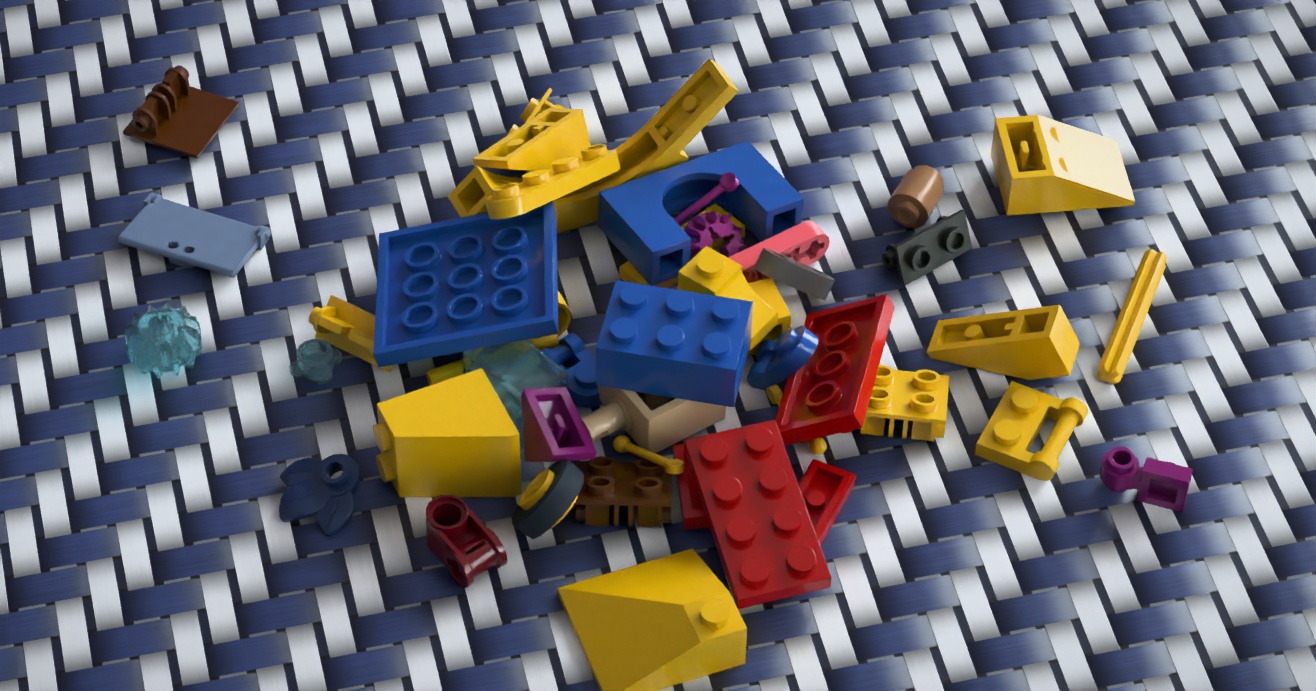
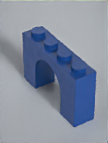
(639, 211)

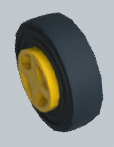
(548, 498)

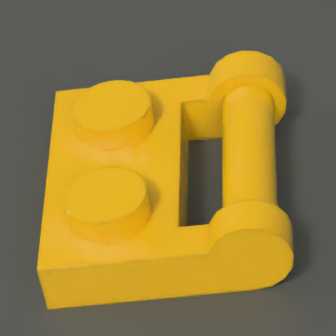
(1017, 425)

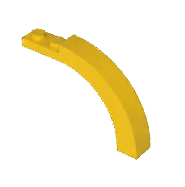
(648, 151)

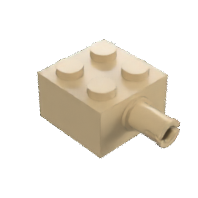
(649, 418)

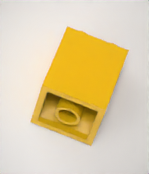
(449, 441)

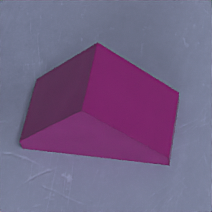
(553, 427)

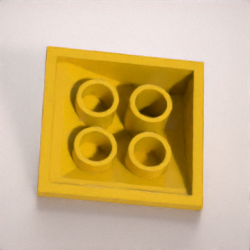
(655, 624)

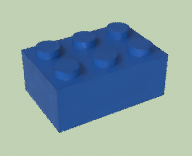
(674, 343)

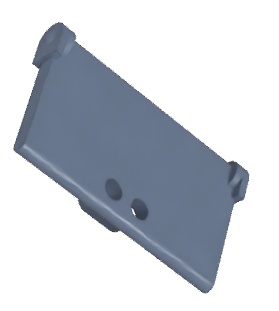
(194, 235)

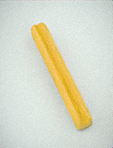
(1131, 317)

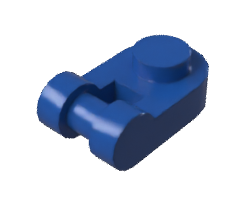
(781, 357)
(582, 374)

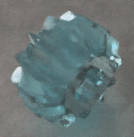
(163, 340)

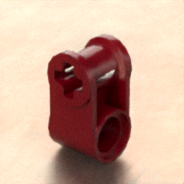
(461, 539)

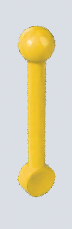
(816, 446)
(672, 466)

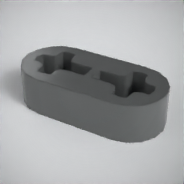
(794, 273)

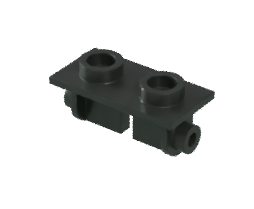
(929, 247)

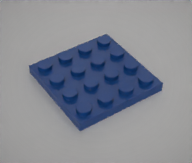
(465, 285)

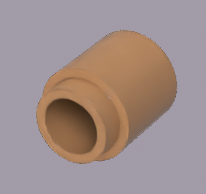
(916, 196)

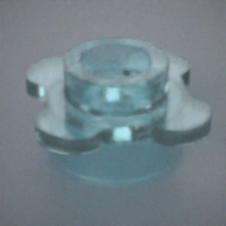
(315, 361)

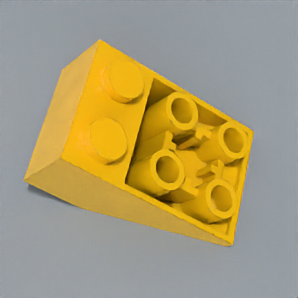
(1056, 167)

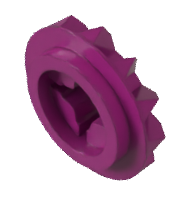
(714, 226)

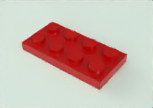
(838, 379)
(757, 514)

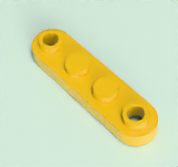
(548, 185)

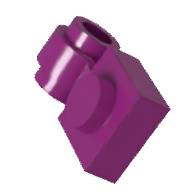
(1158, 481)

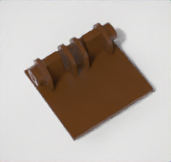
(180, 115)
(624, 484)

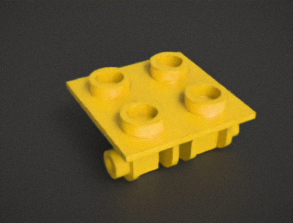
(908, 397)

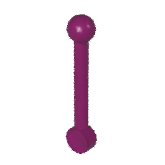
(728, 183)

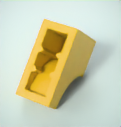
(720, 276)

